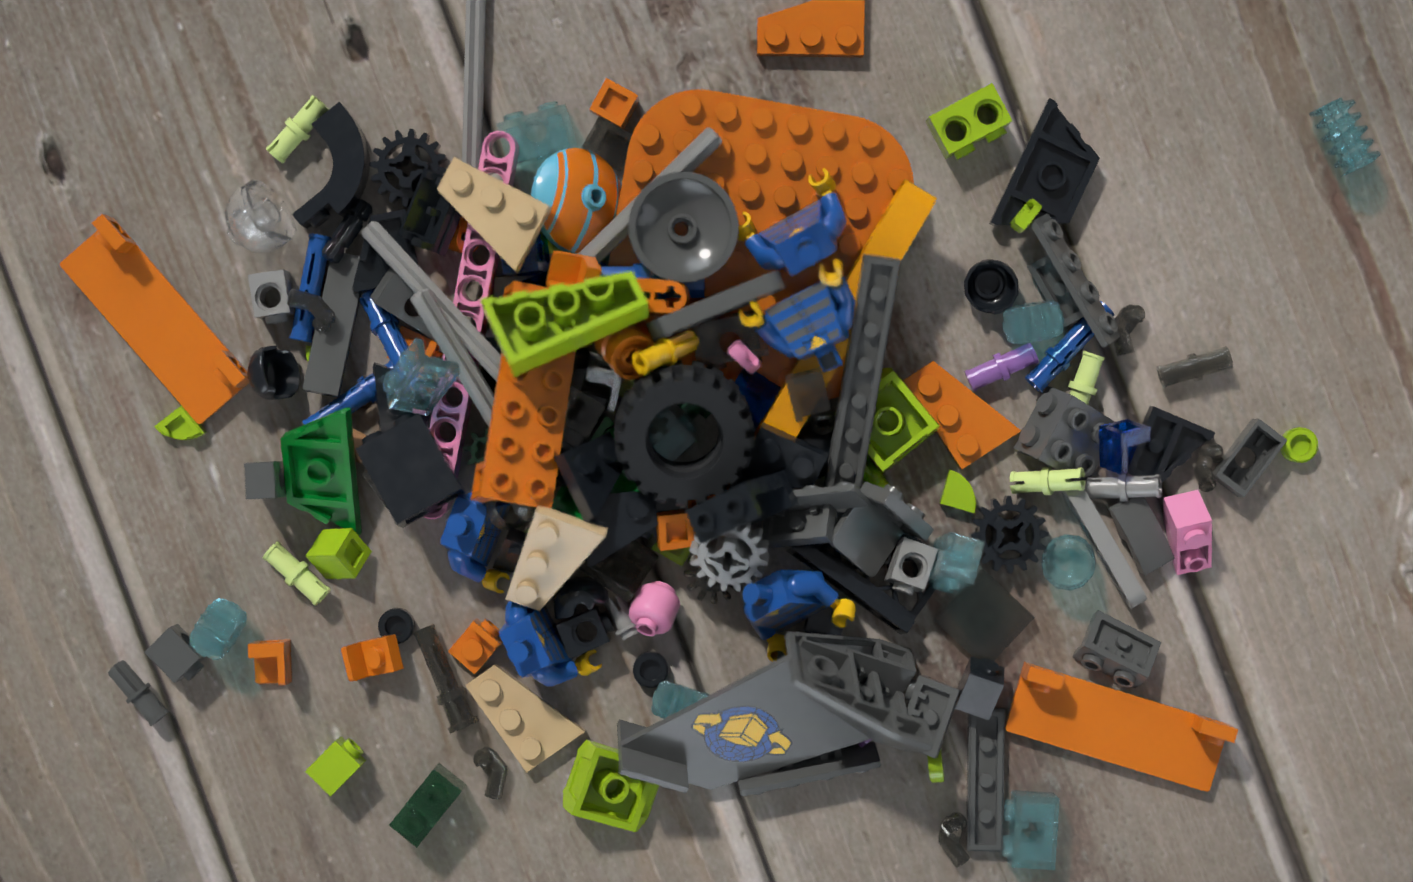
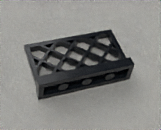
(860, 588)

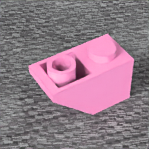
(1188, 531)

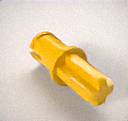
(665, 352)

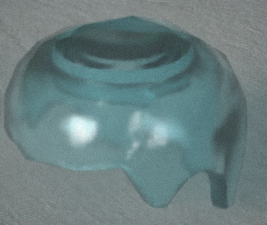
(1068, 562)

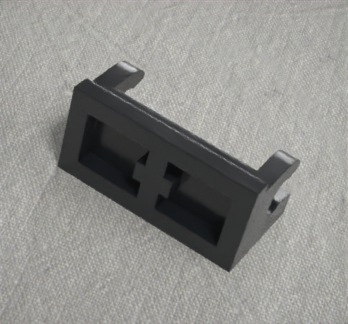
(430, 217)

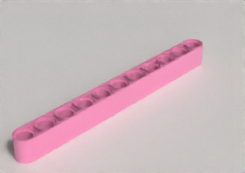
(484, 274)

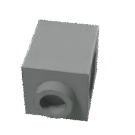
(259, 286)
(924, 558)

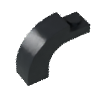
(349, 169)

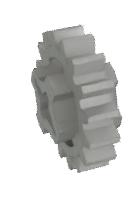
(747, 554)

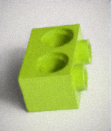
(965, 115)

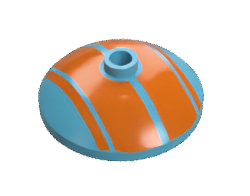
(566, 186)

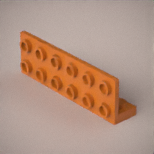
(155, 320)
(525, 430)
(1117, 727)

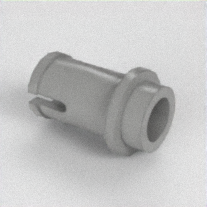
(620, 618)

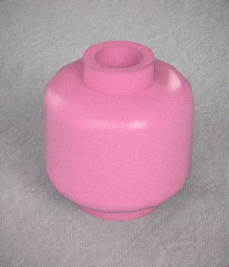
(654, 608)

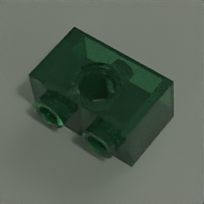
(427, 805)

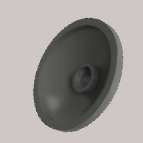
(697, 204)

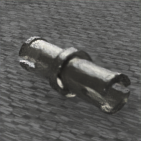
(1195, 367)

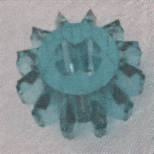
(1033, 322)
(218, 629)
(673, 697)

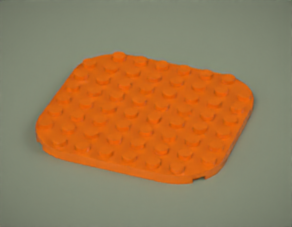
(765, 171)

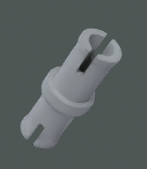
(1124, 487)

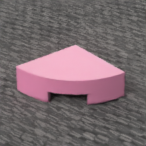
(744, 356)

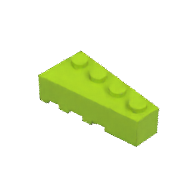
(564, 318)

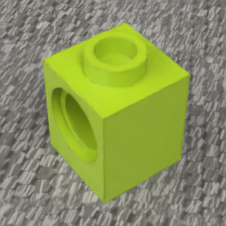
(336, 764)

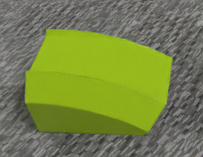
(898, 422)
(604, 795)

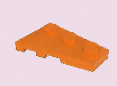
(814, 30)
(966, 421)

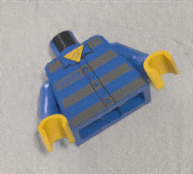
(802, 236)
(809, 320)
(472, 540)
(788, 599)
(537, 647)

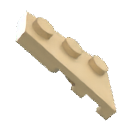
(495, 210)
(551, 555)

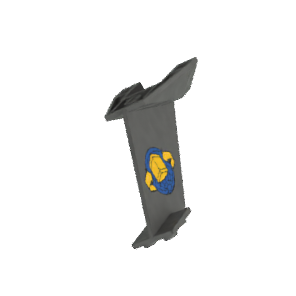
(797, 708)

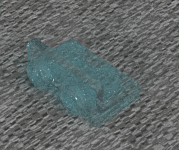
(419, 380)

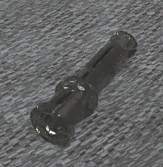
(450, 695)

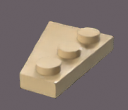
(521, 717)

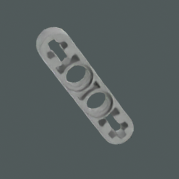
(1105, 547)

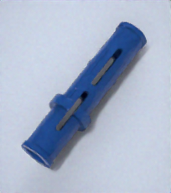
(312, 283)
(385, 327)
(1061, 354)
(354, 398)

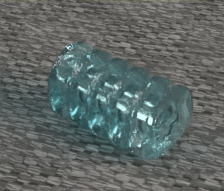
(1345, 135)

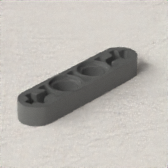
(716, 306)

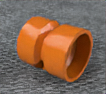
(619, 348)

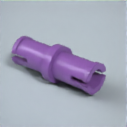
(1001, 366)

